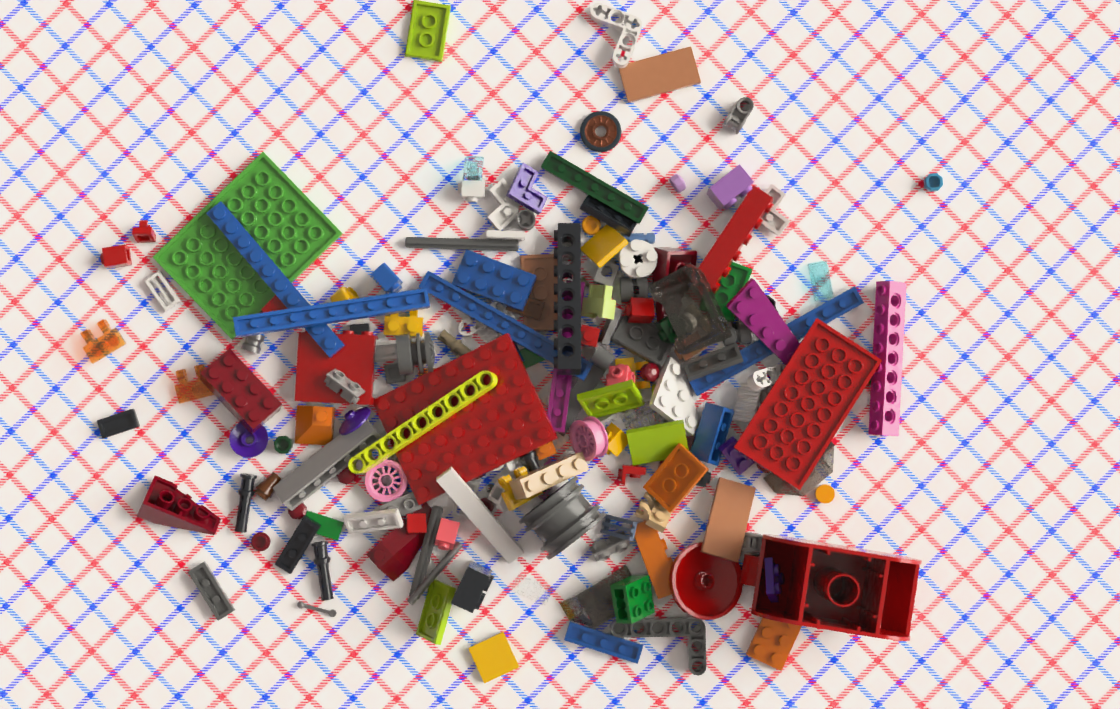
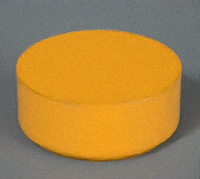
(591, 225)
(824, 493)

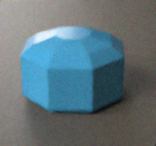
(933, 182)

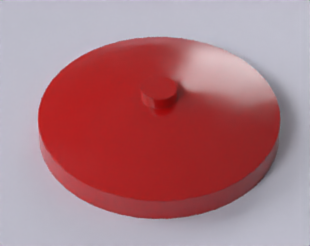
(704, 584)

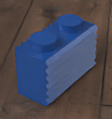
(387, 279)

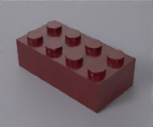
(240, 391)

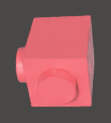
(446, 534)

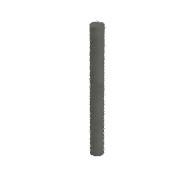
(434, 573)

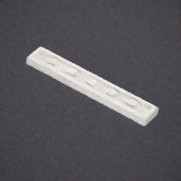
(480, 515)

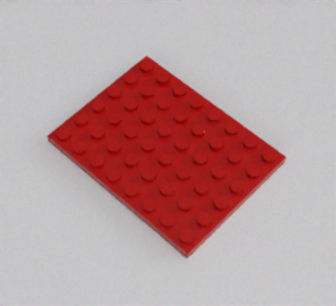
(479, 436)

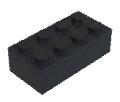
(470, 590)

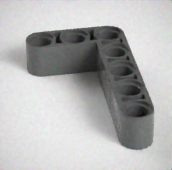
(601, 361)
(667, 631)

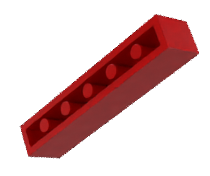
(735, 235)

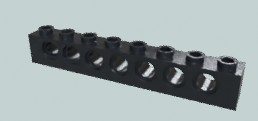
(568, 233)

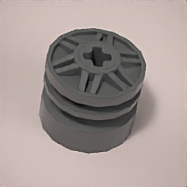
(415, 353)

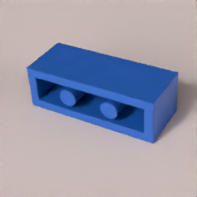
(712, 433)

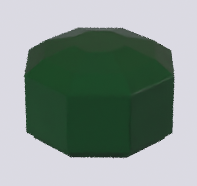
(283, 444)

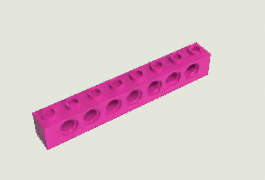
(888, 346)

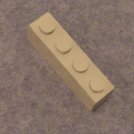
(548, 475)

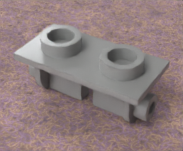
(351, 390)
(405, 504)
(603, 550)

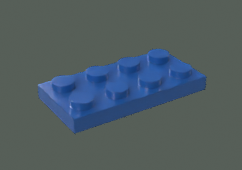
(494, 280)

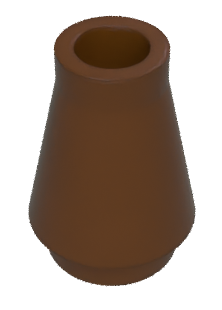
(265, 488)

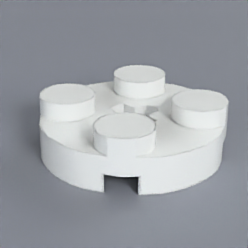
(647, 254)

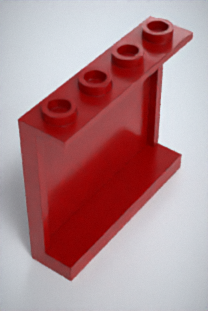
(354, 360)

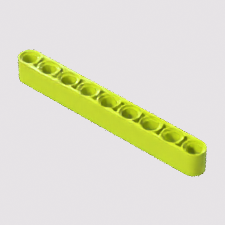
(413, 425)

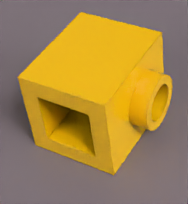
(616, 439)

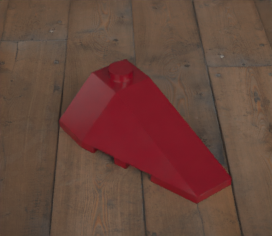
(669, 261)
(172, 508)
(398, 549)

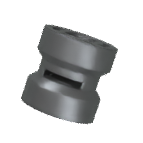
(526, 216)
(253, 343)

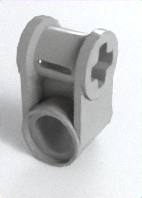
(738, 117)
(756, 542)

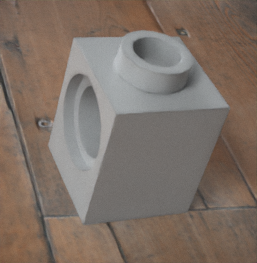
(600, 279)

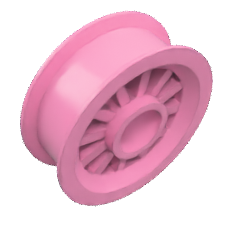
(589, 437)
(375, 492)

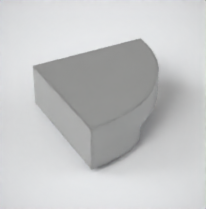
(605, 419)

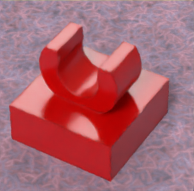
(143, 233)

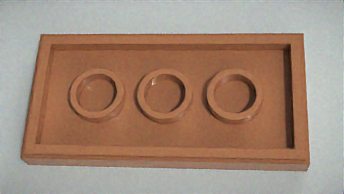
(659, 74)
(543, 290)
(728, 519)

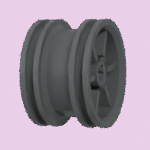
(562, 518)

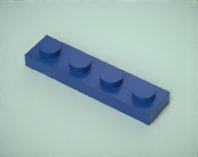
(603, 642)

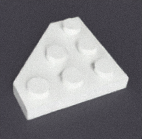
(673, 396)

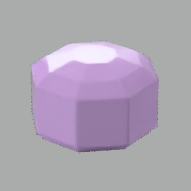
(677, 183)

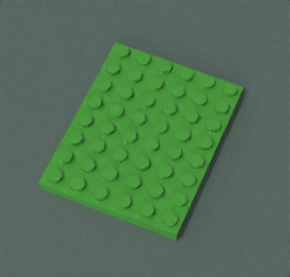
(275, 216)

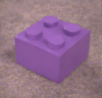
(731, 186)

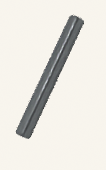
(427, 547)

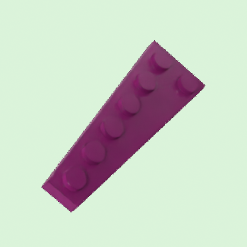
(763, 320)

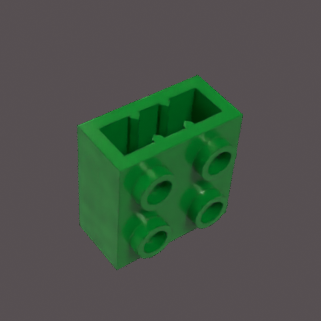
(632, 599)

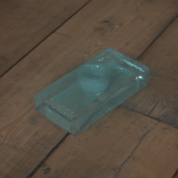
(473, 168)
(820, 280)

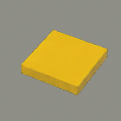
(604, 245)
(493, 657)

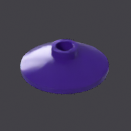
(354, 420)
(248, 450)

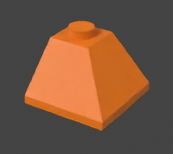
(314, 425)

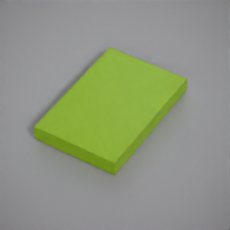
(428, 31)
(611, 399)
(655, 441)
(435, 611)

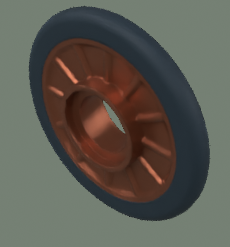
(596, 120)

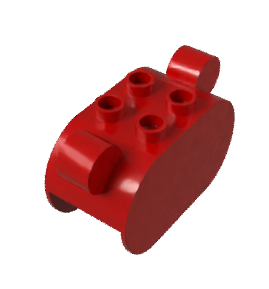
(835, 587)

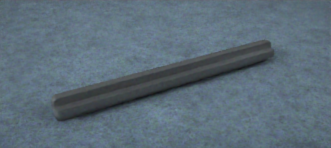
(462, 243)

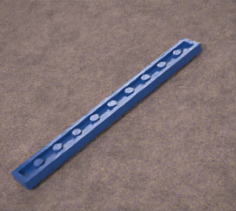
(271, 274)
(331, 312)
(496, 320)
(799, 327)

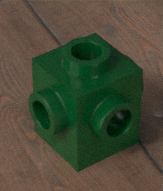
(666, 330)

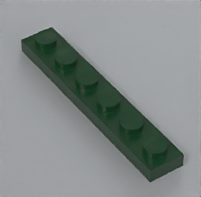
(594, 187)

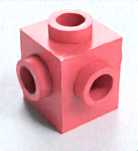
(618, 374)

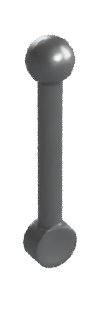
(332, 613)

